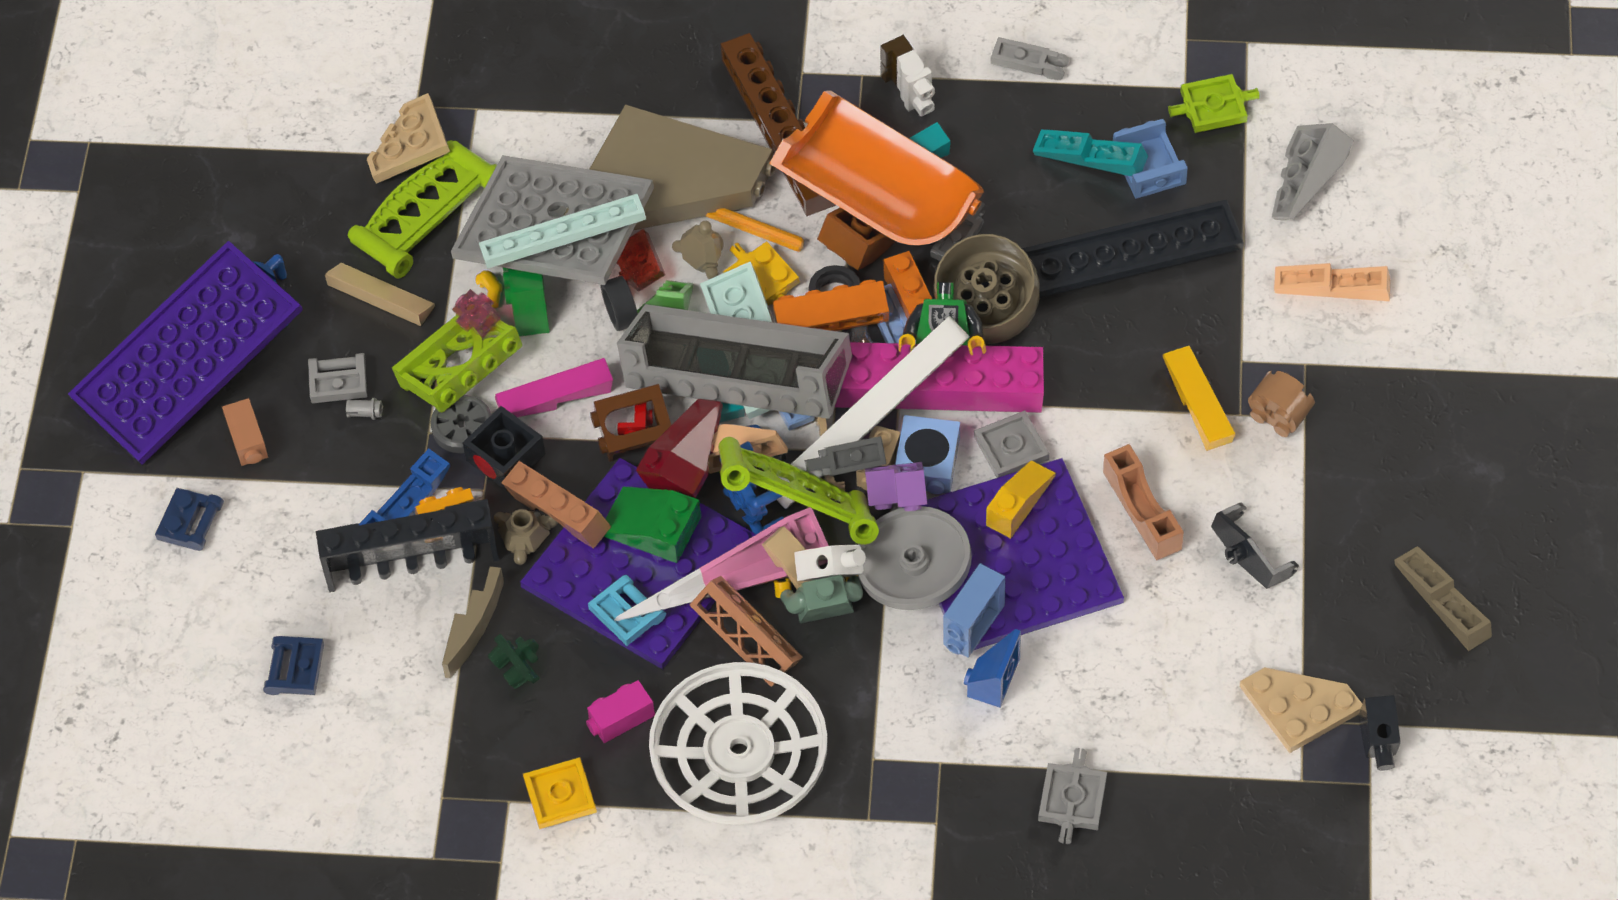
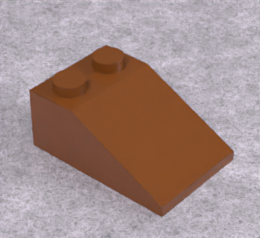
(853, 239)

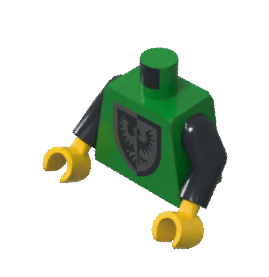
(933, 312)

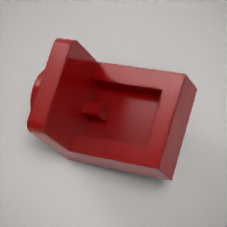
(642, 419)

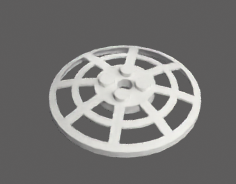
(738, 730)

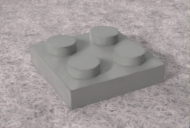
(1011, 444)

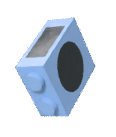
(935, 445)

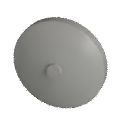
(916, 559)

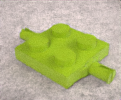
(1213, 103)

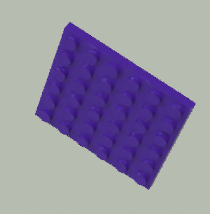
(1049, 564)
(574, 573)

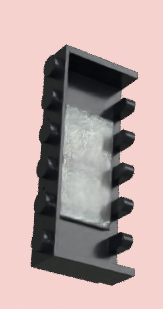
(406, 539)

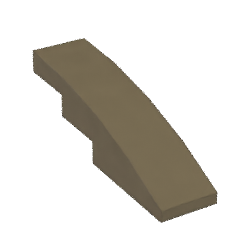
(469, 628)

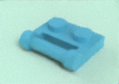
(610, 605)

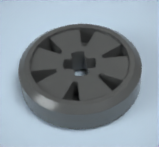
(446, 426)

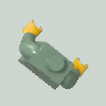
(820, 597)

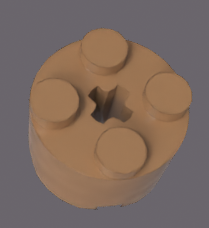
(1280, 402)

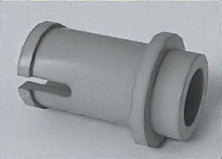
(364, 408)

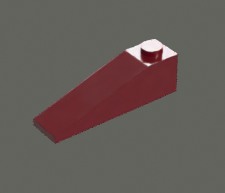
(682, 452)

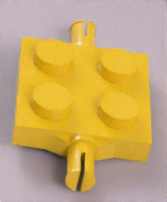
(772, 271)

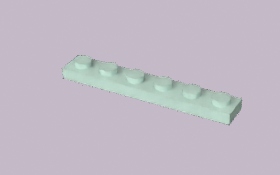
(562, 231)

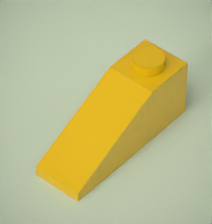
(1017, 498)

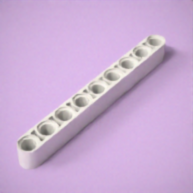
(887, 393)

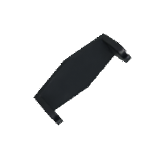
(1245, 551)

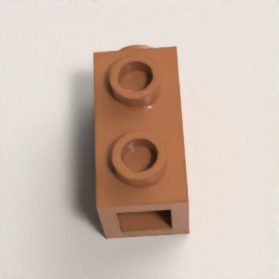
(245, 432)

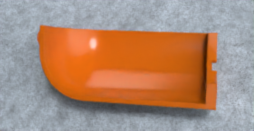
(877, 173)

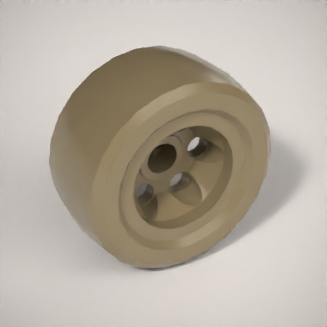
(977, 258)

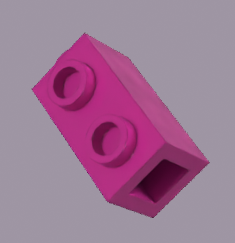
(620, 711)

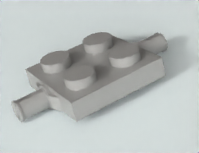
(1072, 796)

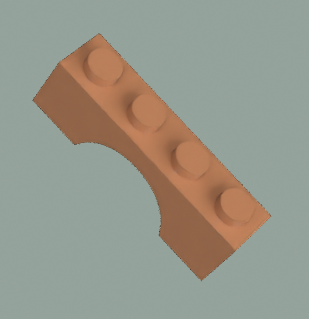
(1129, 483)
(568, 510)

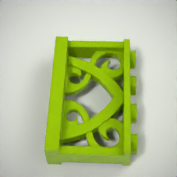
(430, 361)

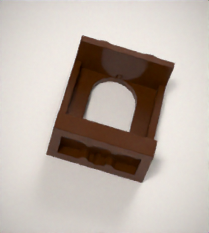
(616, 444)

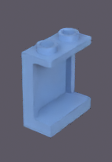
(1162, 166)

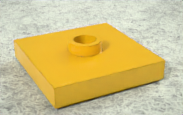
(559, 793)

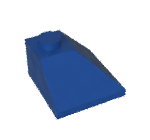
(994, 671)

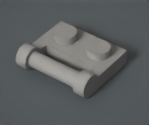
(337, 384)

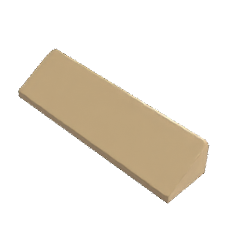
(379, 293)

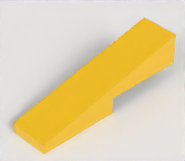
(1199, 397)

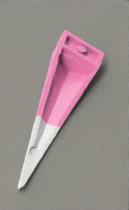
(740, 567)

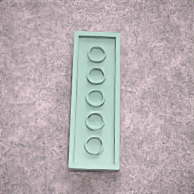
(738, 295)

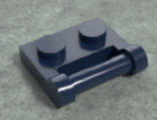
(181, 516)
(302, 668)

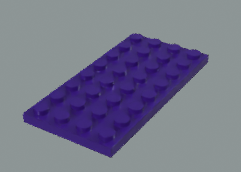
(185, 352)

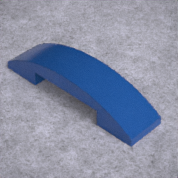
(422, 483)

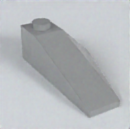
(1312, 160)

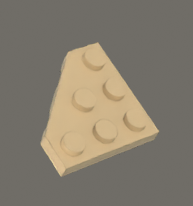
(410, 141)
(1299, 705)

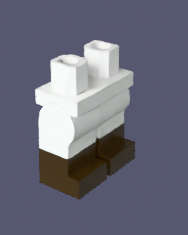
(907, 71)

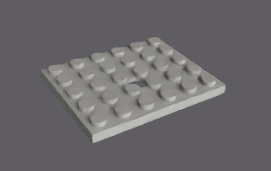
(522, 196)

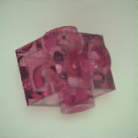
(475, 313)

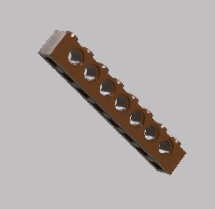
(768, 106)

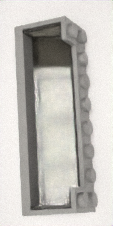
(735, 360)

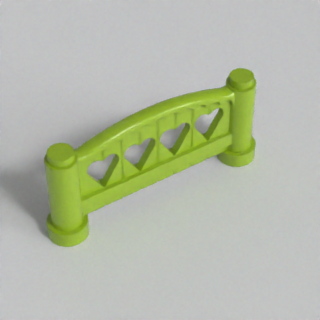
(393, 248)
(739, 470)

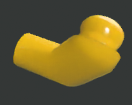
(492, 284)

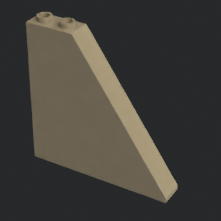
(689, 166)

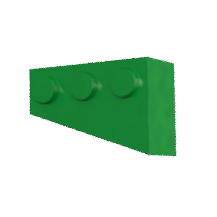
(528, 301)

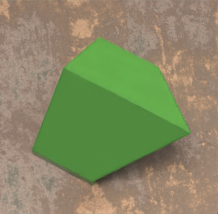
(672, 295)

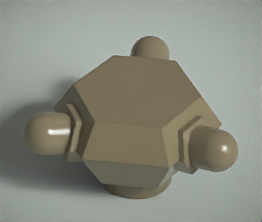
(701, 248)
(523, 531)

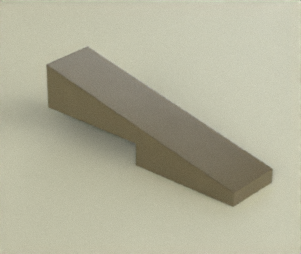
(1449, 604)

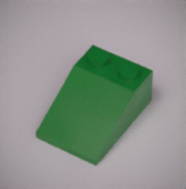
(654, 521)

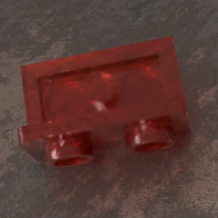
(640, 261)

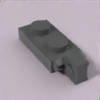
(968, 228)
(848, 457)

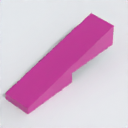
(565, 386)

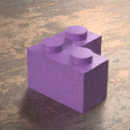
(896, 484)

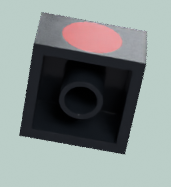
(502, 443)

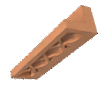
(747, 619)

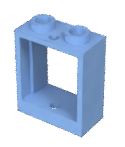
(973, 611)

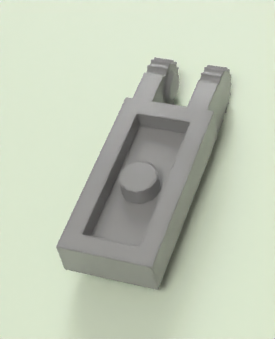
(1029, 58)

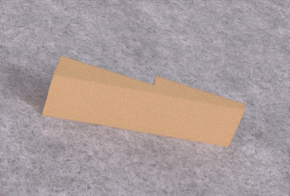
(1323, 281)

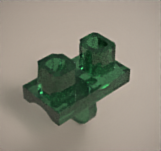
(506, 652)

